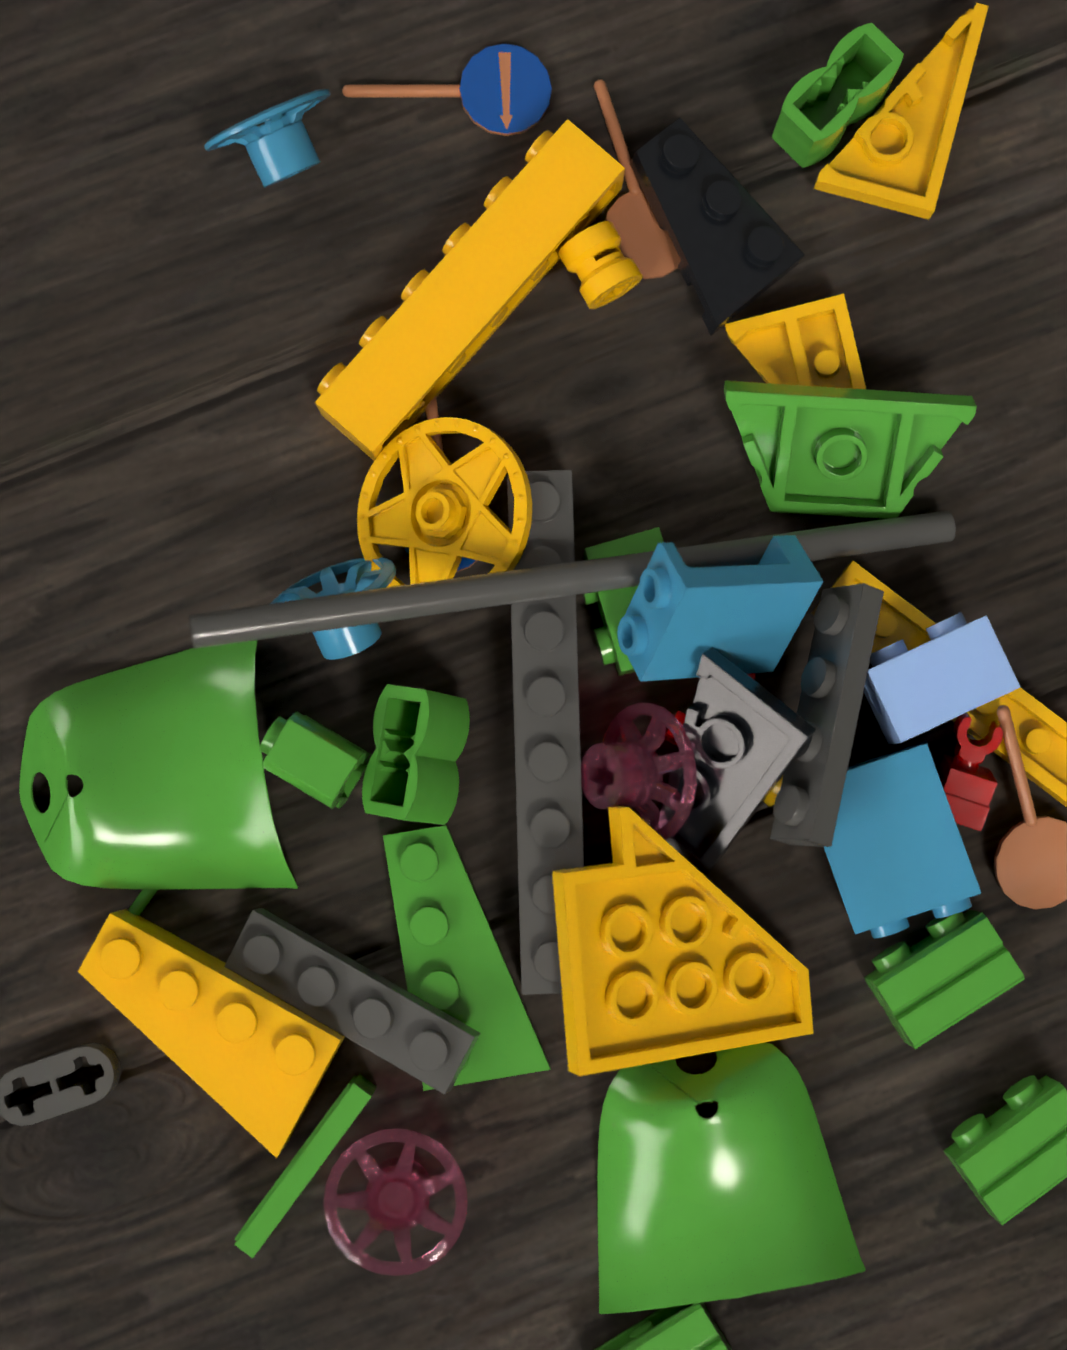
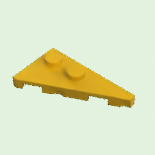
(906, 145)

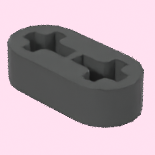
(63, 1097)

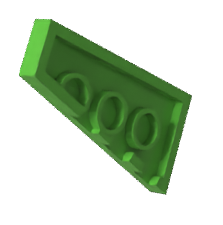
(455, 956)

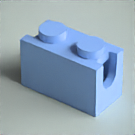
(937, 679)

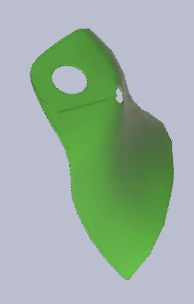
(165, 777)
(718, 1201)

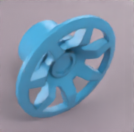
(281, 144)
(348, 640)

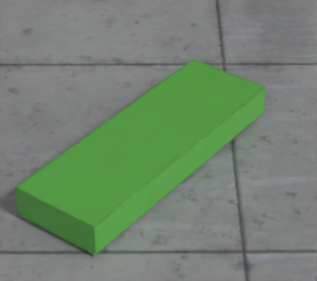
(304, 1165)

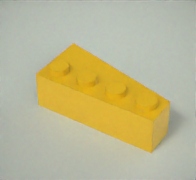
(219, 1028)

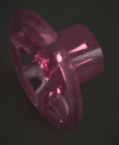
(633, 773)
(396, 1201)

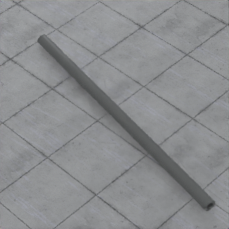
(545, 582)

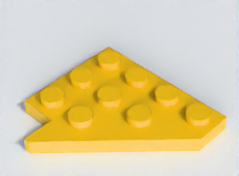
(665, 960)

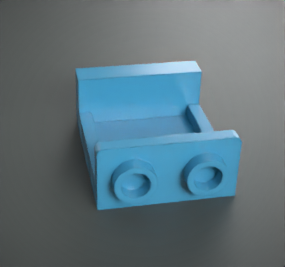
(735, 609)
(898, 844)

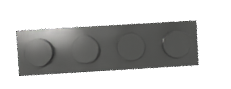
(831, 703)
(352, 1000)

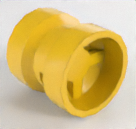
(600, 264)

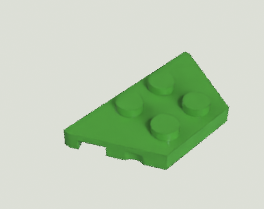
(842, 445)

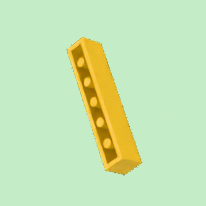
(470, 290)

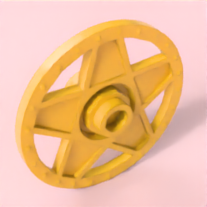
(445, 503)

